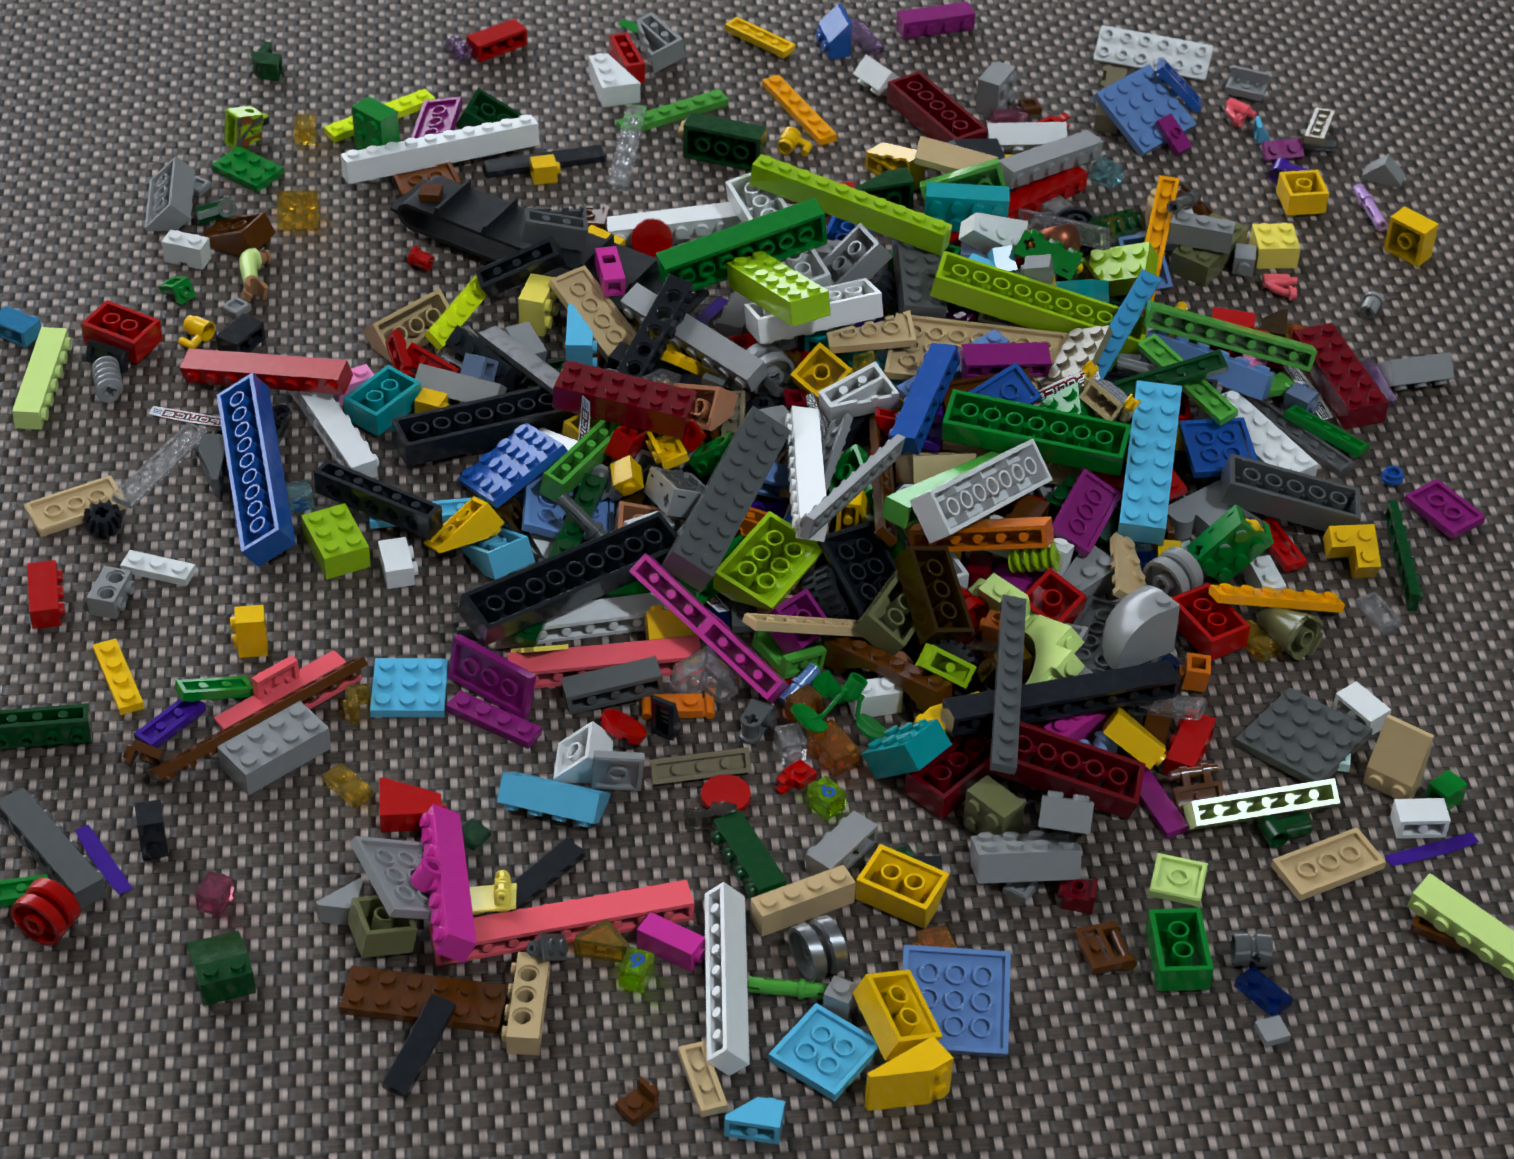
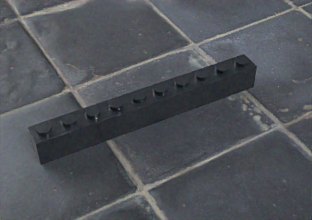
(1066, 696)

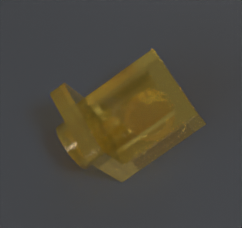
(356, 695)

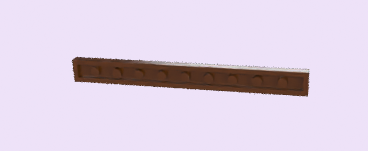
(882, 487)
(209, 746)

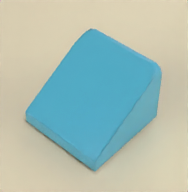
(1260, 131)

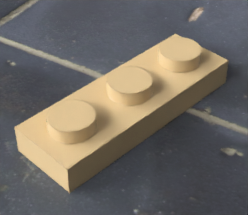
(702, 1079)

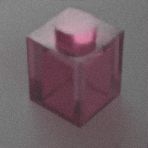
(214, 893)

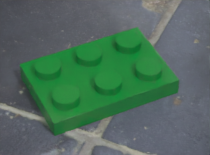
(247, 169)

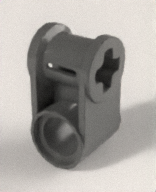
(755, 721)

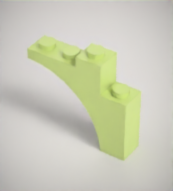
(1054, 650)

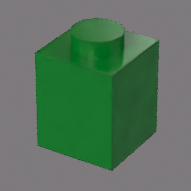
(1448, 787)

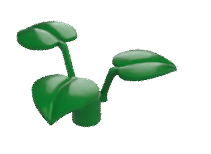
(830, 689)

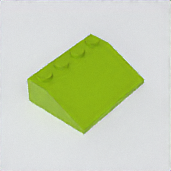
(766, 564)

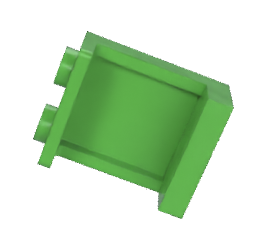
(787, 664)

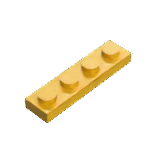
(760, 37)
(118, 676)

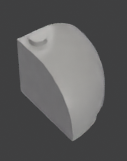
(1140, 628)

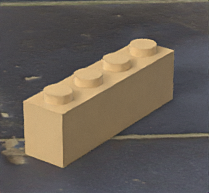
(802, 900)

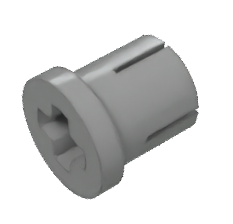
(1378, 302)

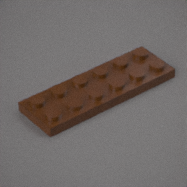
(405, 994)

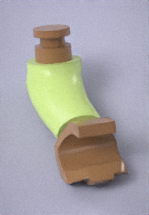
(249, 263)

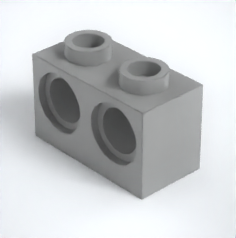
(110, 592)

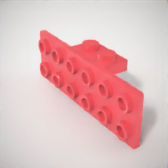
(282, 680)

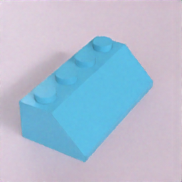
(552, 797)

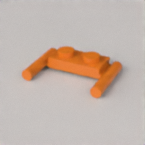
(687, 705)

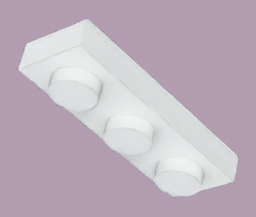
(158, 568)

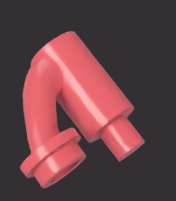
(1238, 112)
(1278, 282)

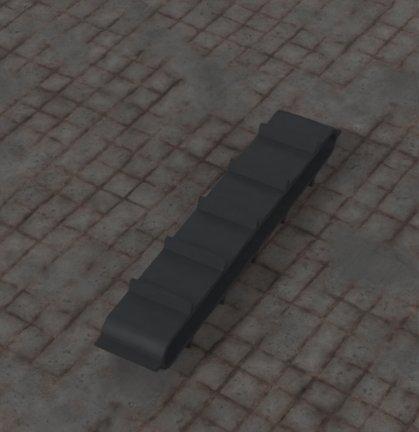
(491, 231)

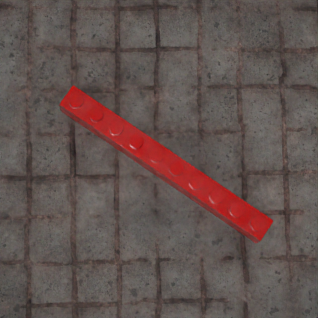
(1040, 191)

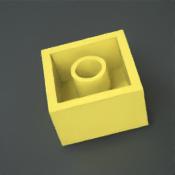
(1275, 245)
(538, 303)

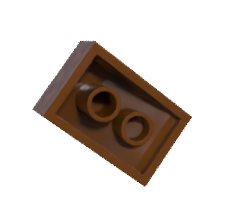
(240, 233)

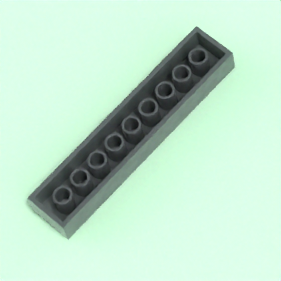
(726, 499)

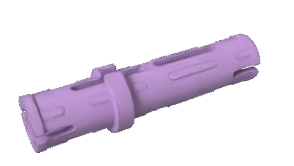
(1366, 202)

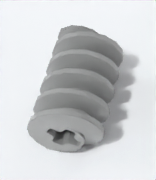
(107, 379)

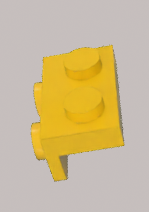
(667, 450)

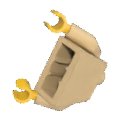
(1106, 397)

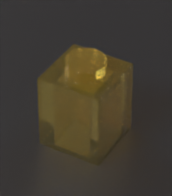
(305, 129)

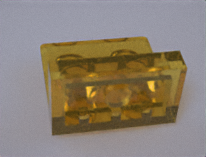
(298, 210)

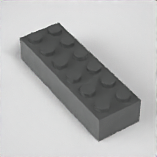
(914, 279)
(1288, 494)

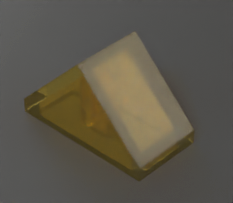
(601, 943)

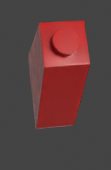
(404, 805)

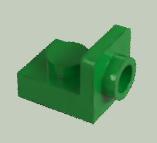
(179, 287)

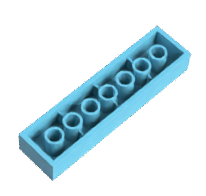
(1150, 463)

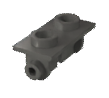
(549, 946)

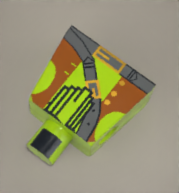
(243, 126)

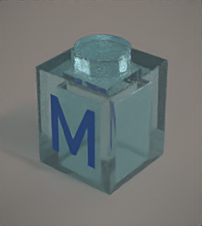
(300, 497)

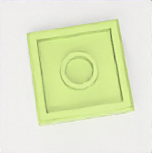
(1178, 879)

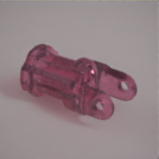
(1008, 115)

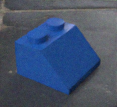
(835, 33)

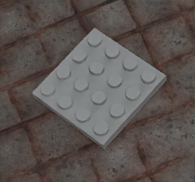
(389, 869)

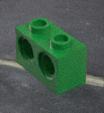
(708, 455)

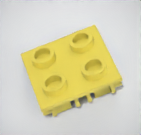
(496, 897)

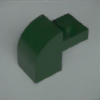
(266, 64)

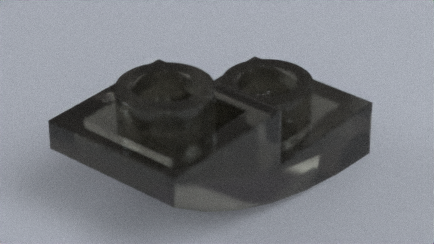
(702, 819)

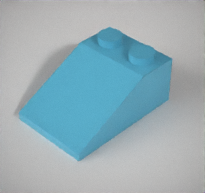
(579, 339)
(500, 553)

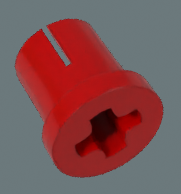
(420, 259)

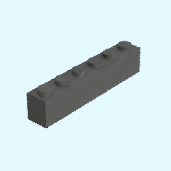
(51, 847)

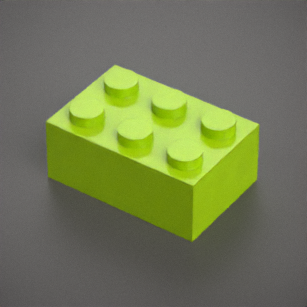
(1123, 265)
(335, 541)

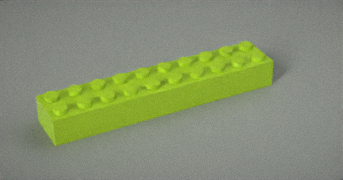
(1023, 299)

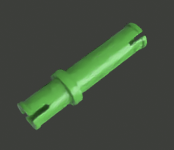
(782, 987)

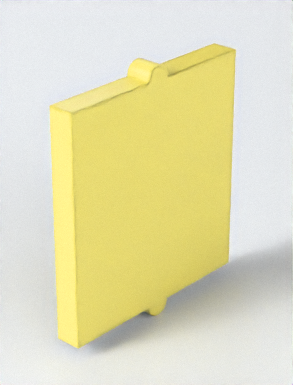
(540, 648)

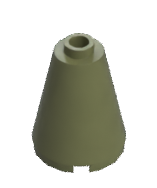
(1293, 631)

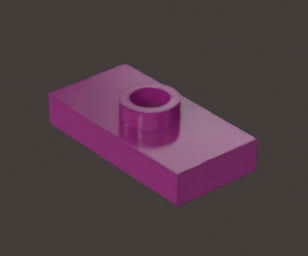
(1173, 134)

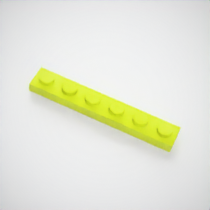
(404, 105)
(456, 313)

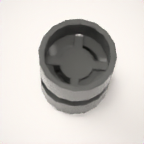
(1250, 949)

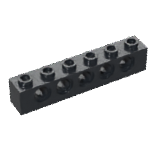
(673, 289)
(378, 499)

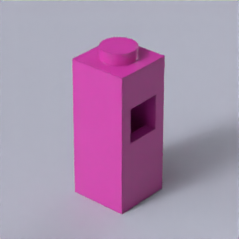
(610, 271)
(671, 942)

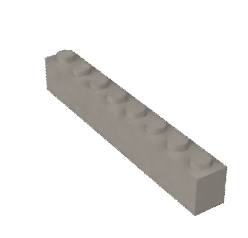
(702, 342)

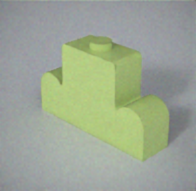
(992, 591)

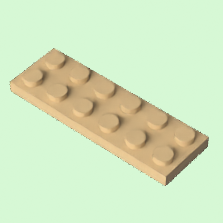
(599, 312)

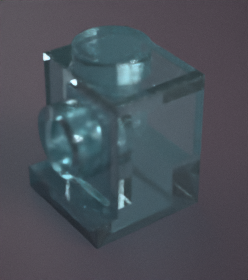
(1107, 172)

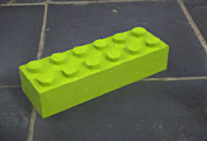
(778, 289)

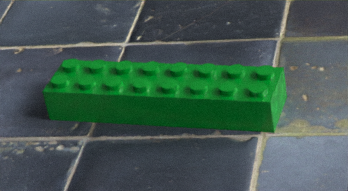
(777, 234)
(1058, 434)

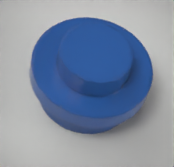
(1392, 476)

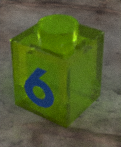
(826, 798)
(636, 970)

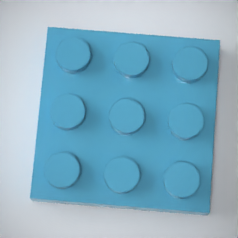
(409, 687)
(824, 1052)

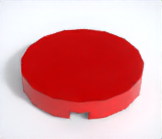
(651, 237)
(623, 725)
(726, 788)

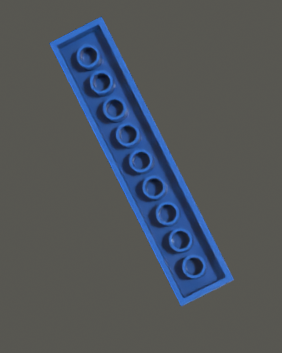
(255, 470)

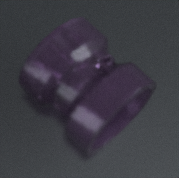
(458, 47)

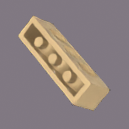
(527, 1005)

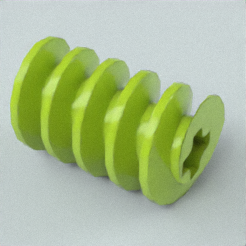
(1034, 559)

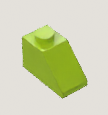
(945, 665)

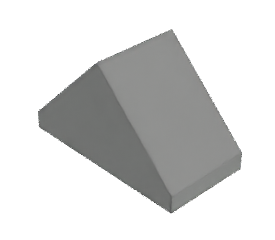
(1384, 172)
(336, 905)

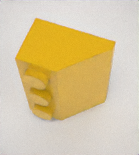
(901, 886)
(895, 1011)

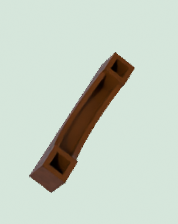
(919, 684)

